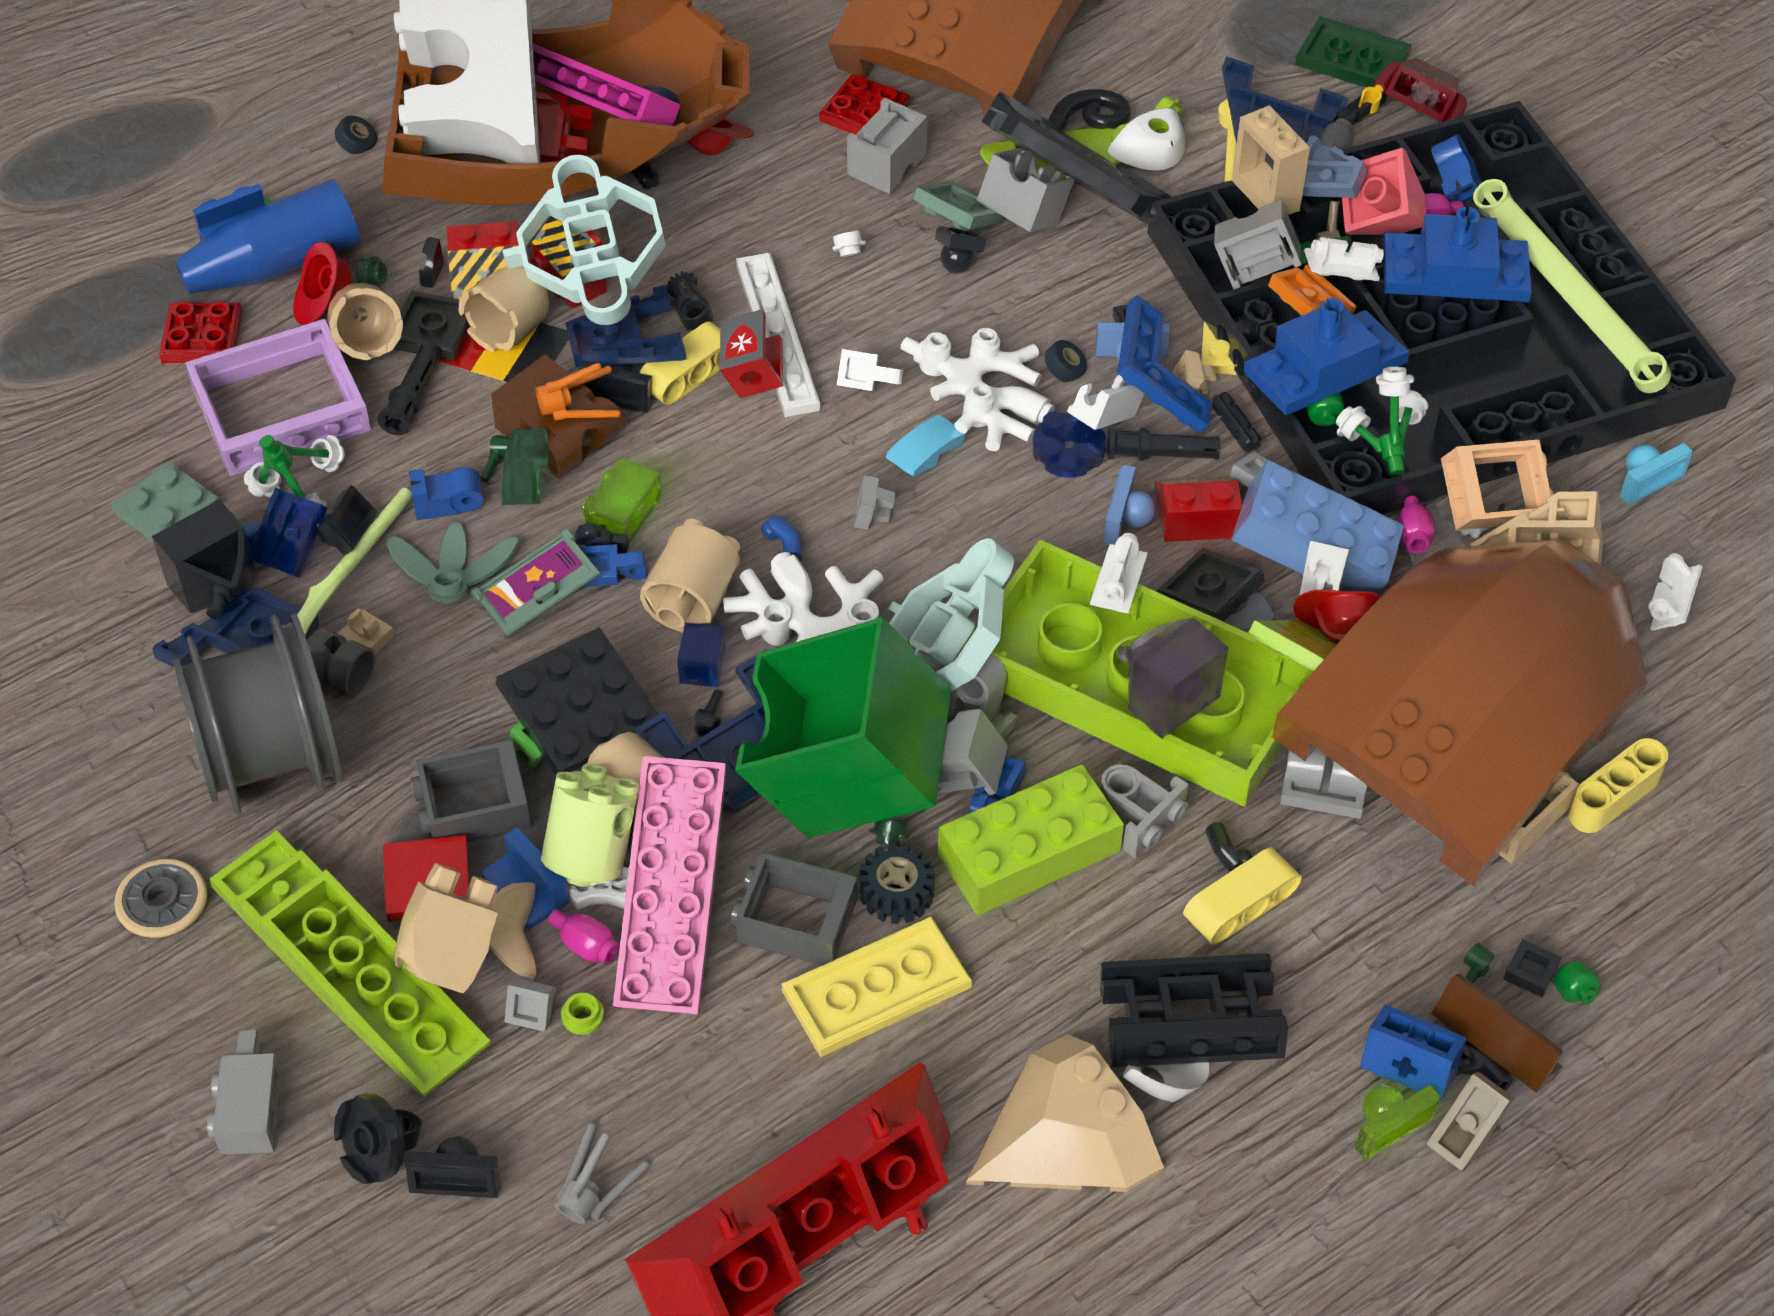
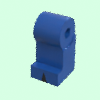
(1456, 169)
(445, 493)

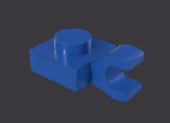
(612, 564)

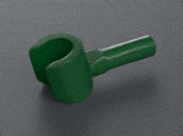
(497, 449)
(1478, 960)

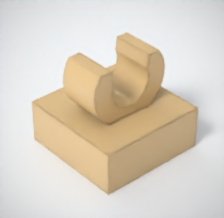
(1193, 373)
(367, 630)

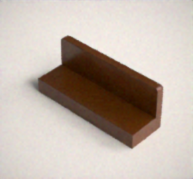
(1498, 1033)

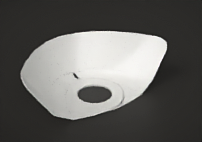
(1147, 149)
(1177, 1078)

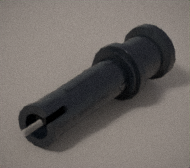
(405, 399)
(1143, 444)

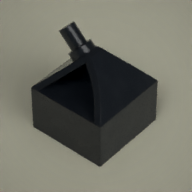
(206, 559)

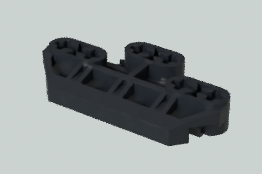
(1071, 157)

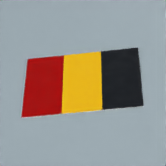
(507, 364)

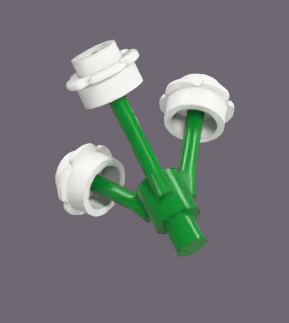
(1405, 407)
(277, 459)

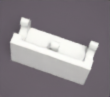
(1107, 406)
(1323, 567)

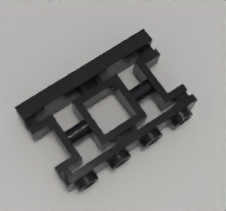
(1196, 1035)

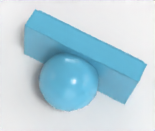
(1651, 470)

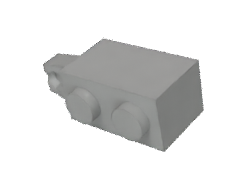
(245, 1099)

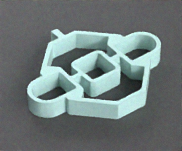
(594, 262)
(946, 627)

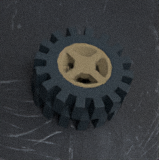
(902, 870)

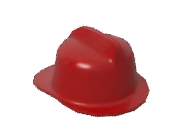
(716, 138)
(320, 281)
(1333, 610)

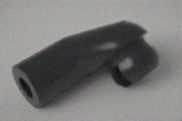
(1223, 847)
(1476, 1061)

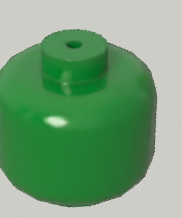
(1326, 411)
(1577, 982)

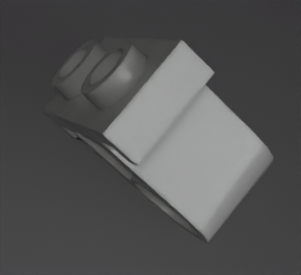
(984, 693)
(1143, 805)

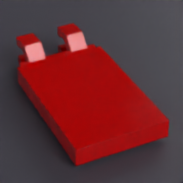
(554, 121)

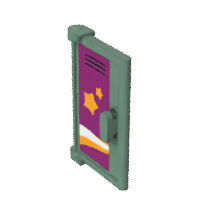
(515, 593)

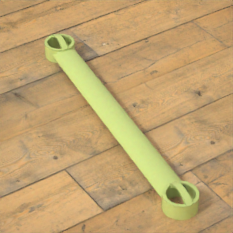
(1573, 287)

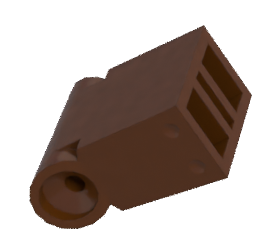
(567, 439)

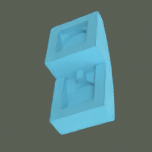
(923, 445)

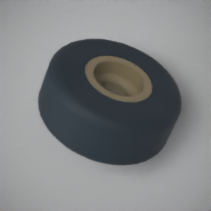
(355, 134)
(1065, 361)

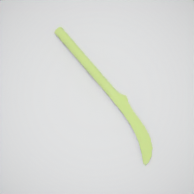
(324, 590)

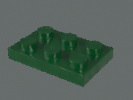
(1349, 52)

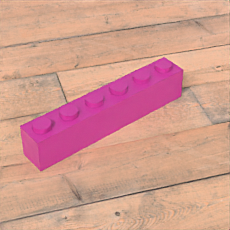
(601, 89)

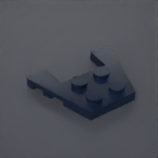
(1304, 122)
(622, 341)
(242, 626)
(718, 745)

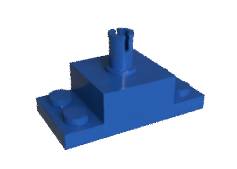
(1457, 259)
(1323, 356)

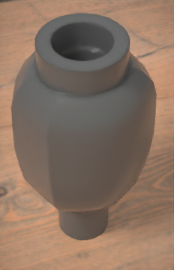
(1338, 134)

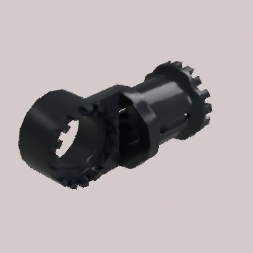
(689, 302)

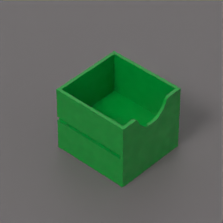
(847, 729)

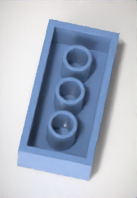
(1289, 511)

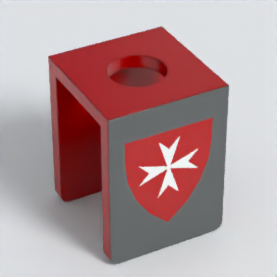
(748, 357)

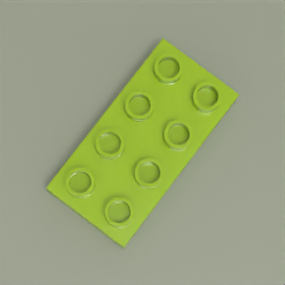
(1067, 665)

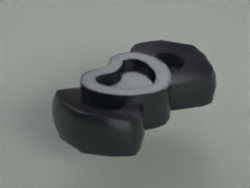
(594, 535)

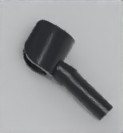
(705, 718)

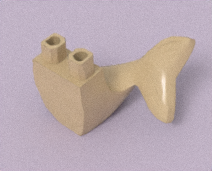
(450, 934)

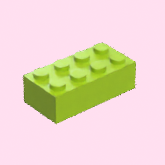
(1029, 839)

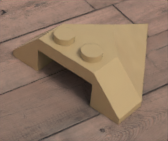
(1564, 516)
(1068, 1126)

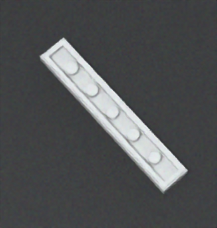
(766, 294)

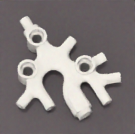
(982, 401)
(792, 612)

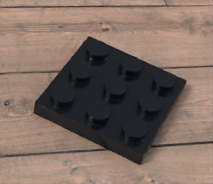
(575, 699)

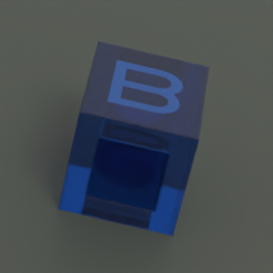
(701, 654)

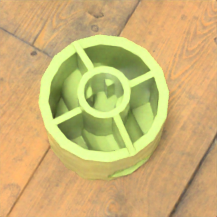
(589, 825)

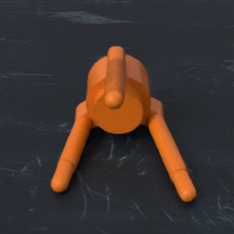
(555, 395)

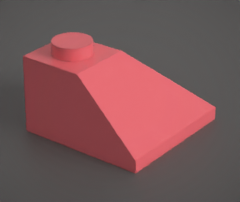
(1388, 197)

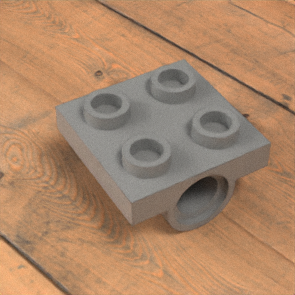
(1322, 786)

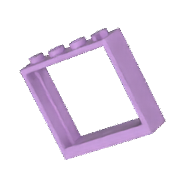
(264, 355)

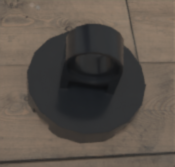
(374, 1137)

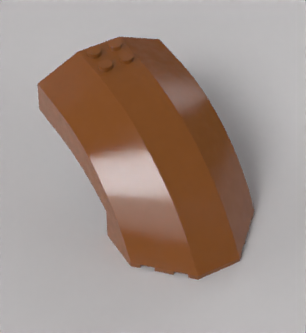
(640, 43)
(955, 43)
(1474, 689)

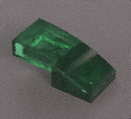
(522, 459)

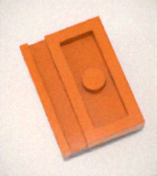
(1306, 290)

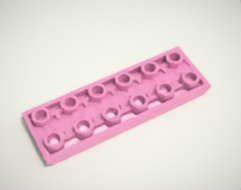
(670, 885)

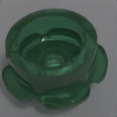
(371, 271)
(890, 831)

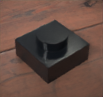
(1532, 968)

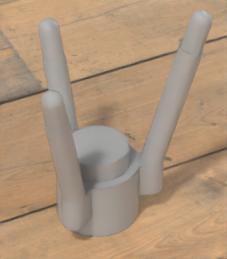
(579, 1195)

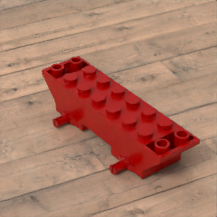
(757, 1236)

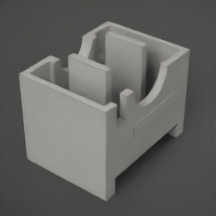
(887, 146)
(1022, 192)
(1254, 244)
(971, 754)

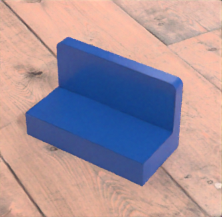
(525, 865)

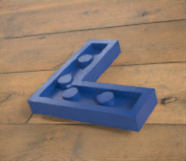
(1141, 368)

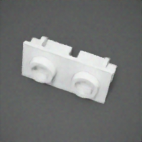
(1329, 258)
(1119, 575)
(1675, 594)

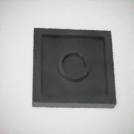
(432, 320)
(1213, 584)

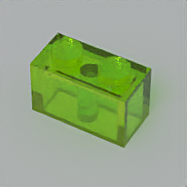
(624, 498)

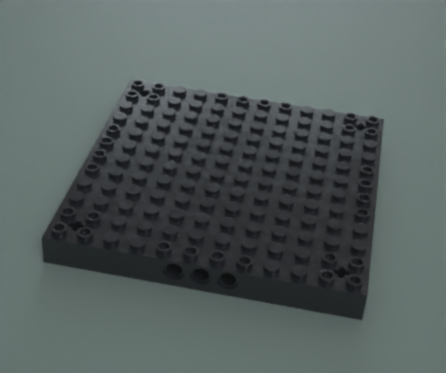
(1479, 363)

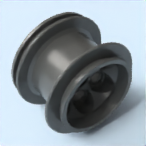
(258, 713)

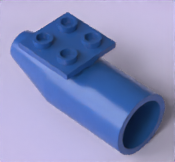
(258, 242)

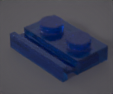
(287, 532)

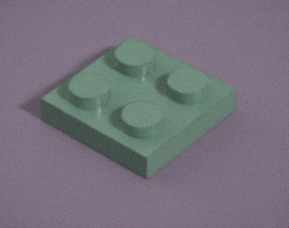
(957, 205)
(162, 501)

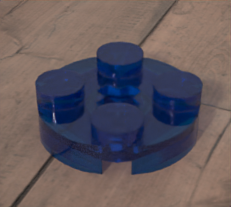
(1068, 462)

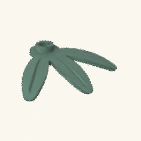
(451, 580)

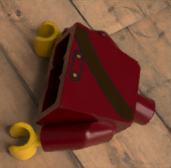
(1418, 87)

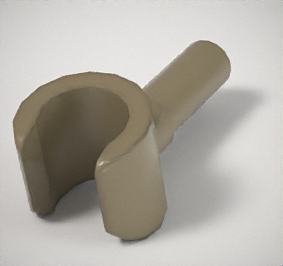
(1332, 231)

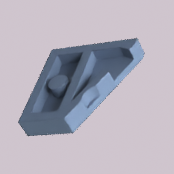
(1332, 172)

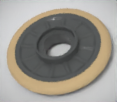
(162, 920)

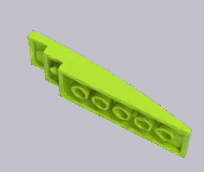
(349, 962)

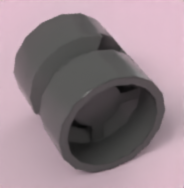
(341, 662)

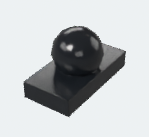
(958, 248)
(623, 387)
(346, 520)
(453, 1171)

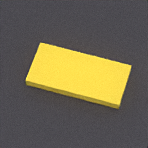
(876, 986)

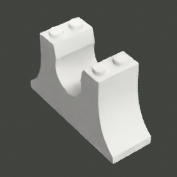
(494, 100)

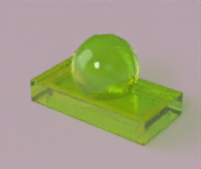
(1393, 1117)

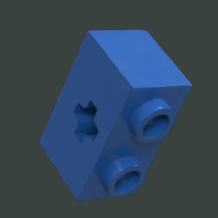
(1412, 1051)

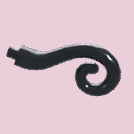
(1091, 101)

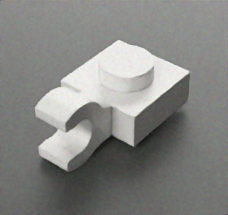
(862, 370)

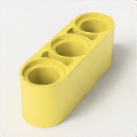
(677, 378)
(1618, 785)
(1242, 896)

